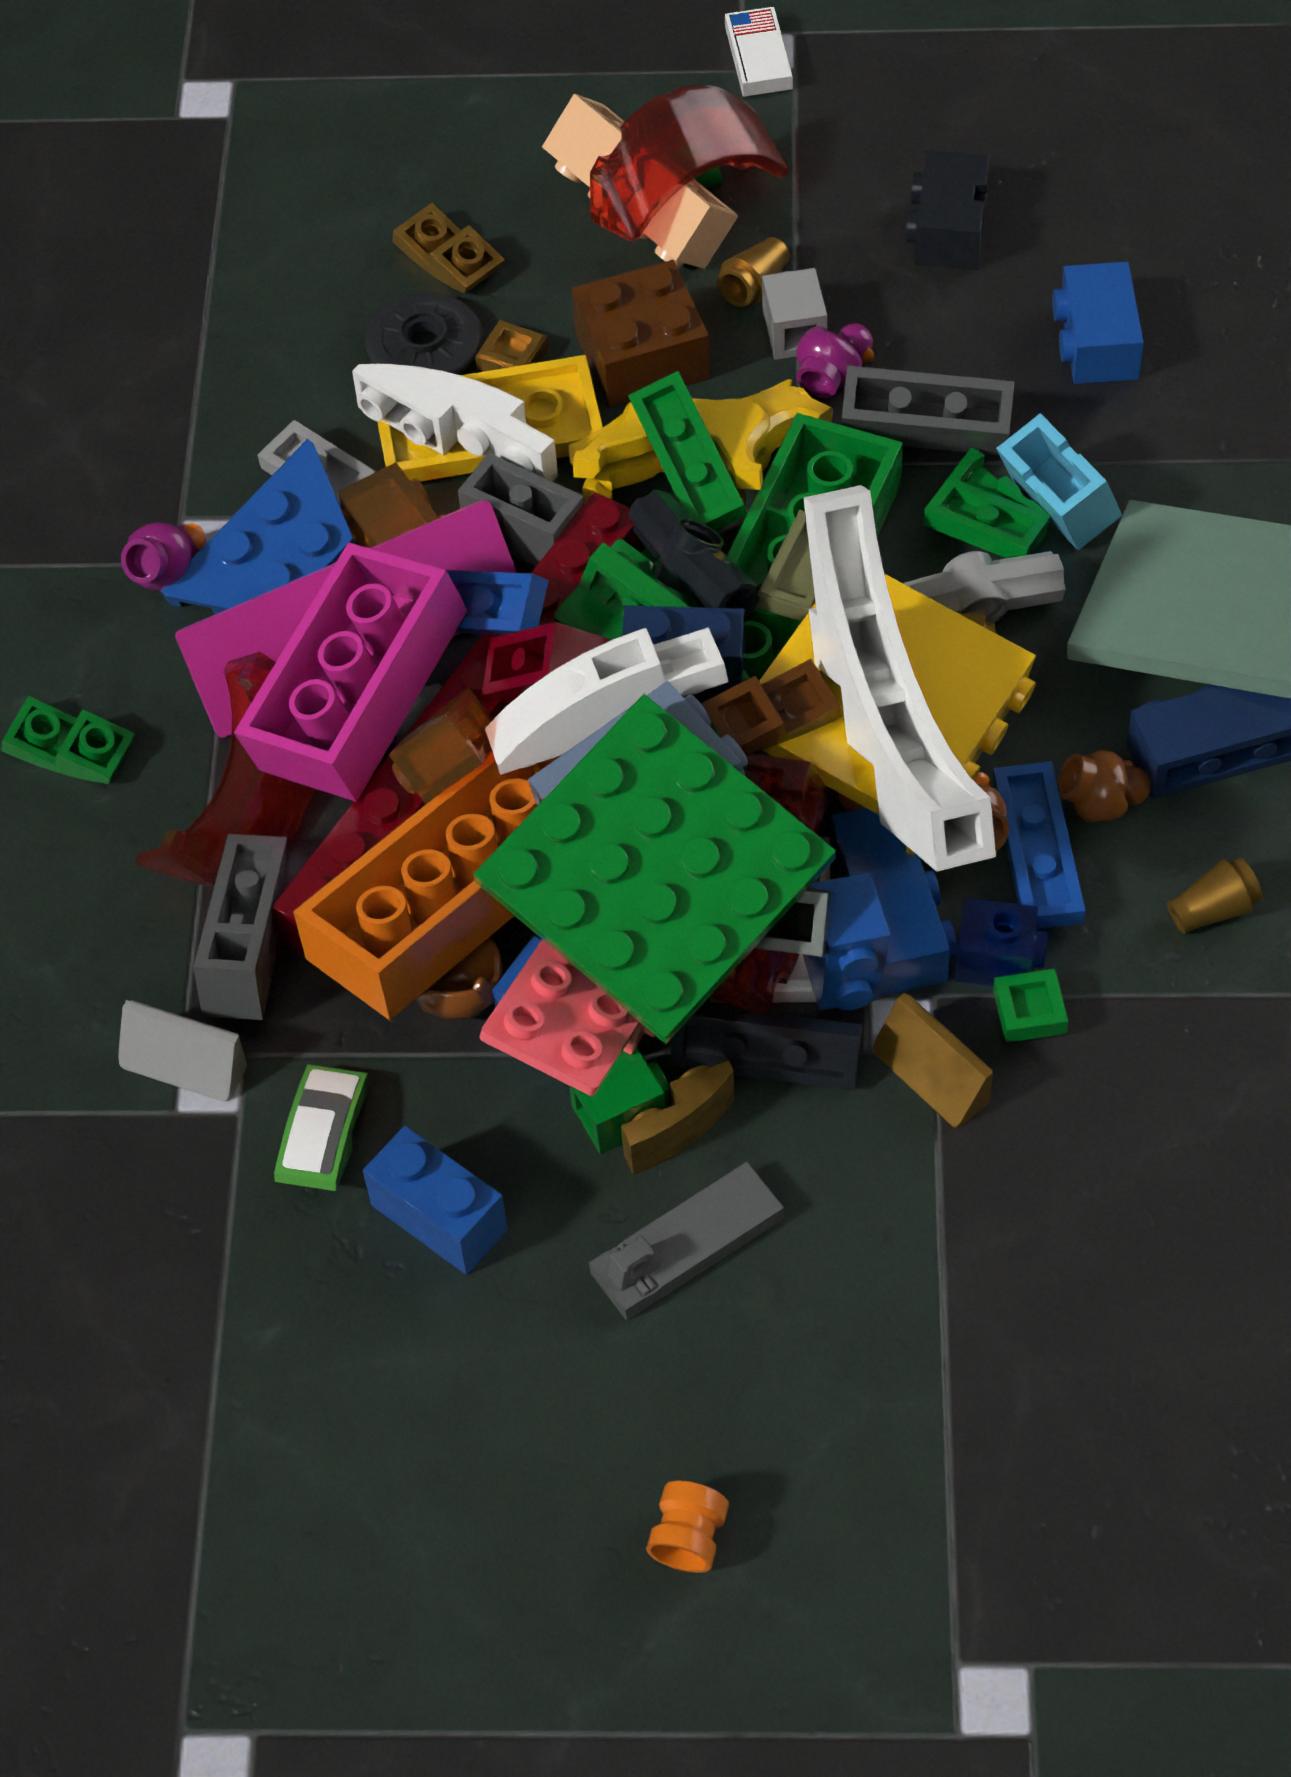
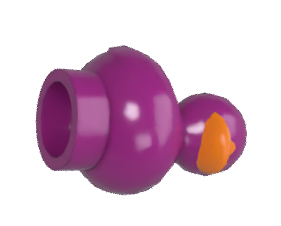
(825, 357)
(161, 553)

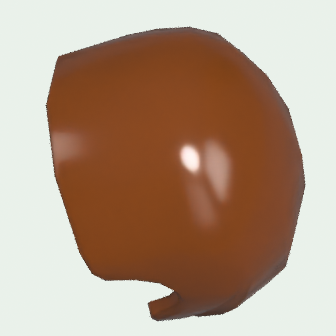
(467, 986)

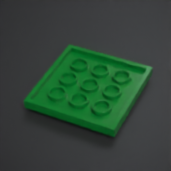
(654, 867)

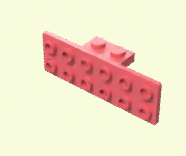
(562, 1023)

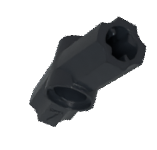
(690, 555)

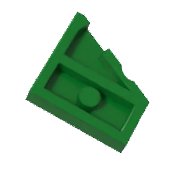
(986, 511)

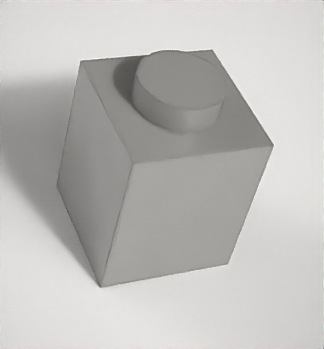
(791, 308)

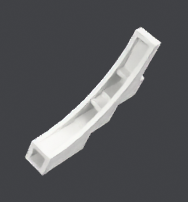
(857, 643)

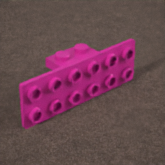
(458, 541)

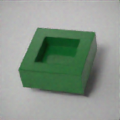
(1030, 1005)

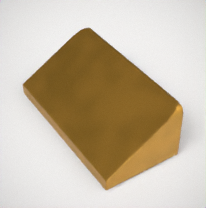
(933, 1062)

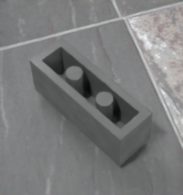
(929, 408)

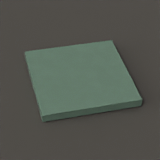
(1192, 600)

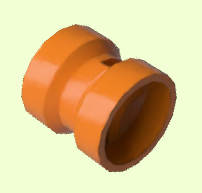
(687, 1526)

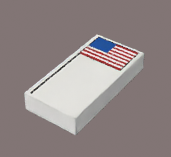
(758, 51)

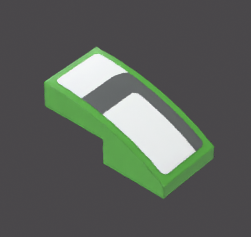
(321, 1127)

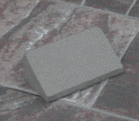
(180, 1051)

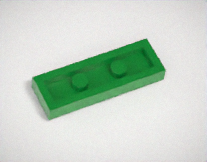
(687, 452)

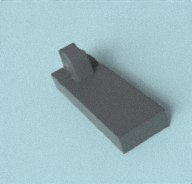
(686, 1241)

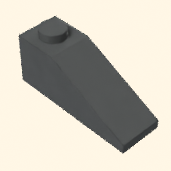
(240, 930)

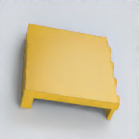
(964, 676)

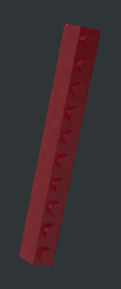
(384, 800)

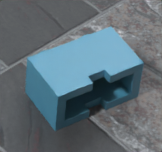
(1059, 481)

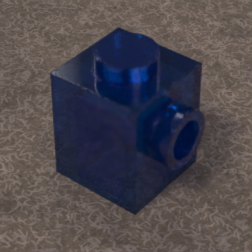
(998, 941)

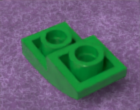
(67, 745)

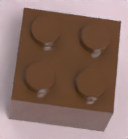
(640, 330)

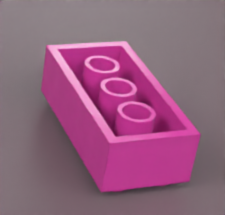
(351, 671)

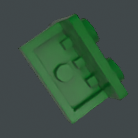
(611, 580)

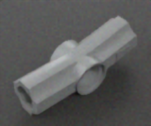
(978, 583)

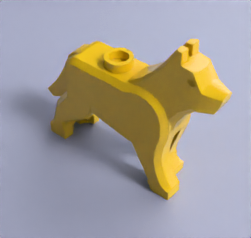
(741, 429)

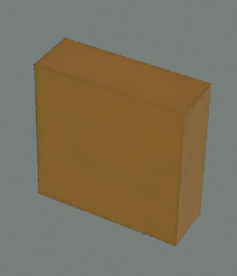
(511, 347)

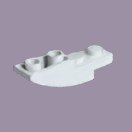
(448, 408)
(596, 689)

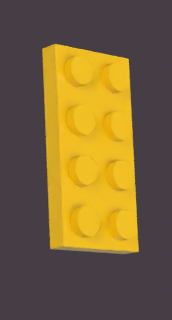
(556, 402)

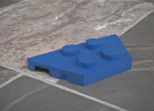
(271, 540)

